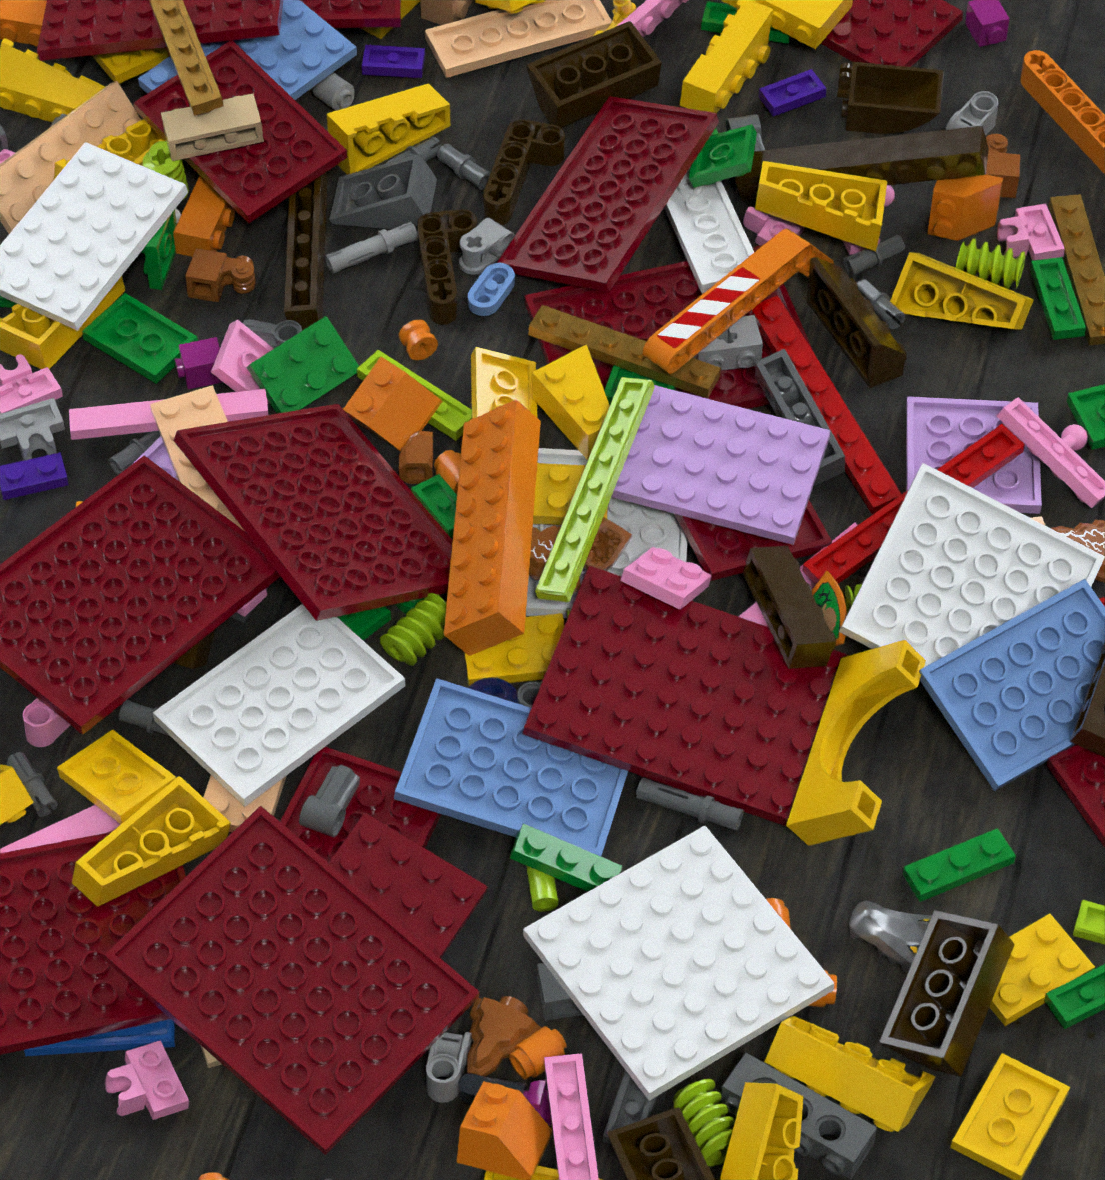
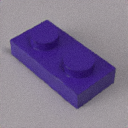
(393, 61)
(792, 92)
(32, 476)

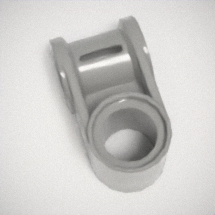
(978, 111)
(483, 246)
(448, 1059)

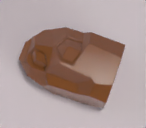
(417, 458)
(607, 545)

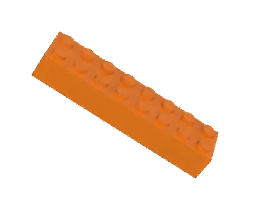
(493, 528)

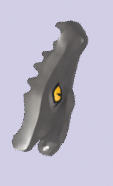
(892, 932)

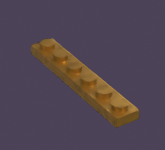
(187, 55)
(1081, 263)
(619, 350)

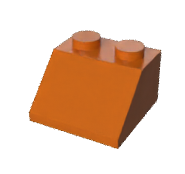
(964, 206)
(392, 404)
(503, 1133)

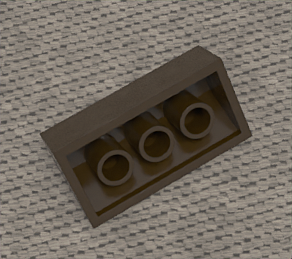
(585, 74)
(854, 324)
(948, 992)
(659, 1149)

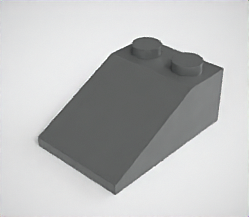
(385, 194)

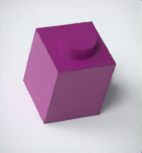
(987, 21)
(197, 362)

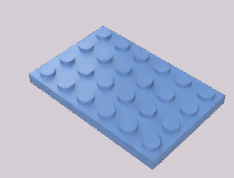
(294, 59)
(1021, 684)
(484, 771)

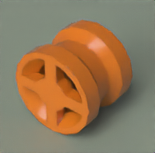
(418, 339)

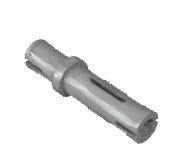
(361, 251)

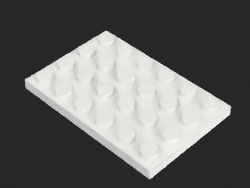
(84, 234)
(278, 702)

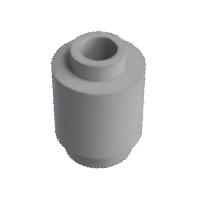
(334, 92)

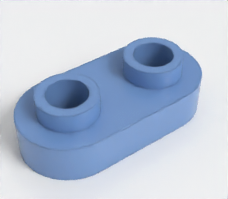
(486, 293)

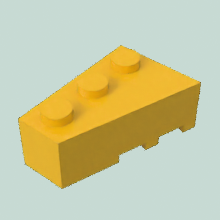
(572, 397)

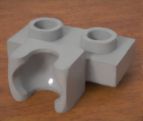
(31, 427)

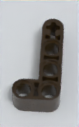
(523, 144)
(437, 238)

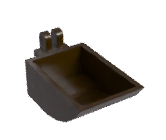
(888, 97)

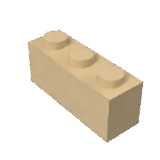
(212, 131)

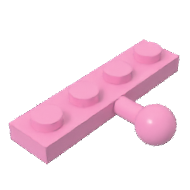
(1056, 451)

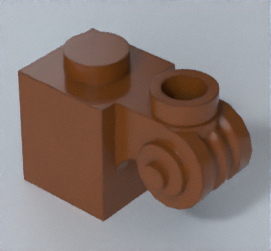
(1003, 164)
(213, 270)

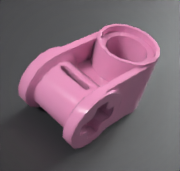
(42, 724)

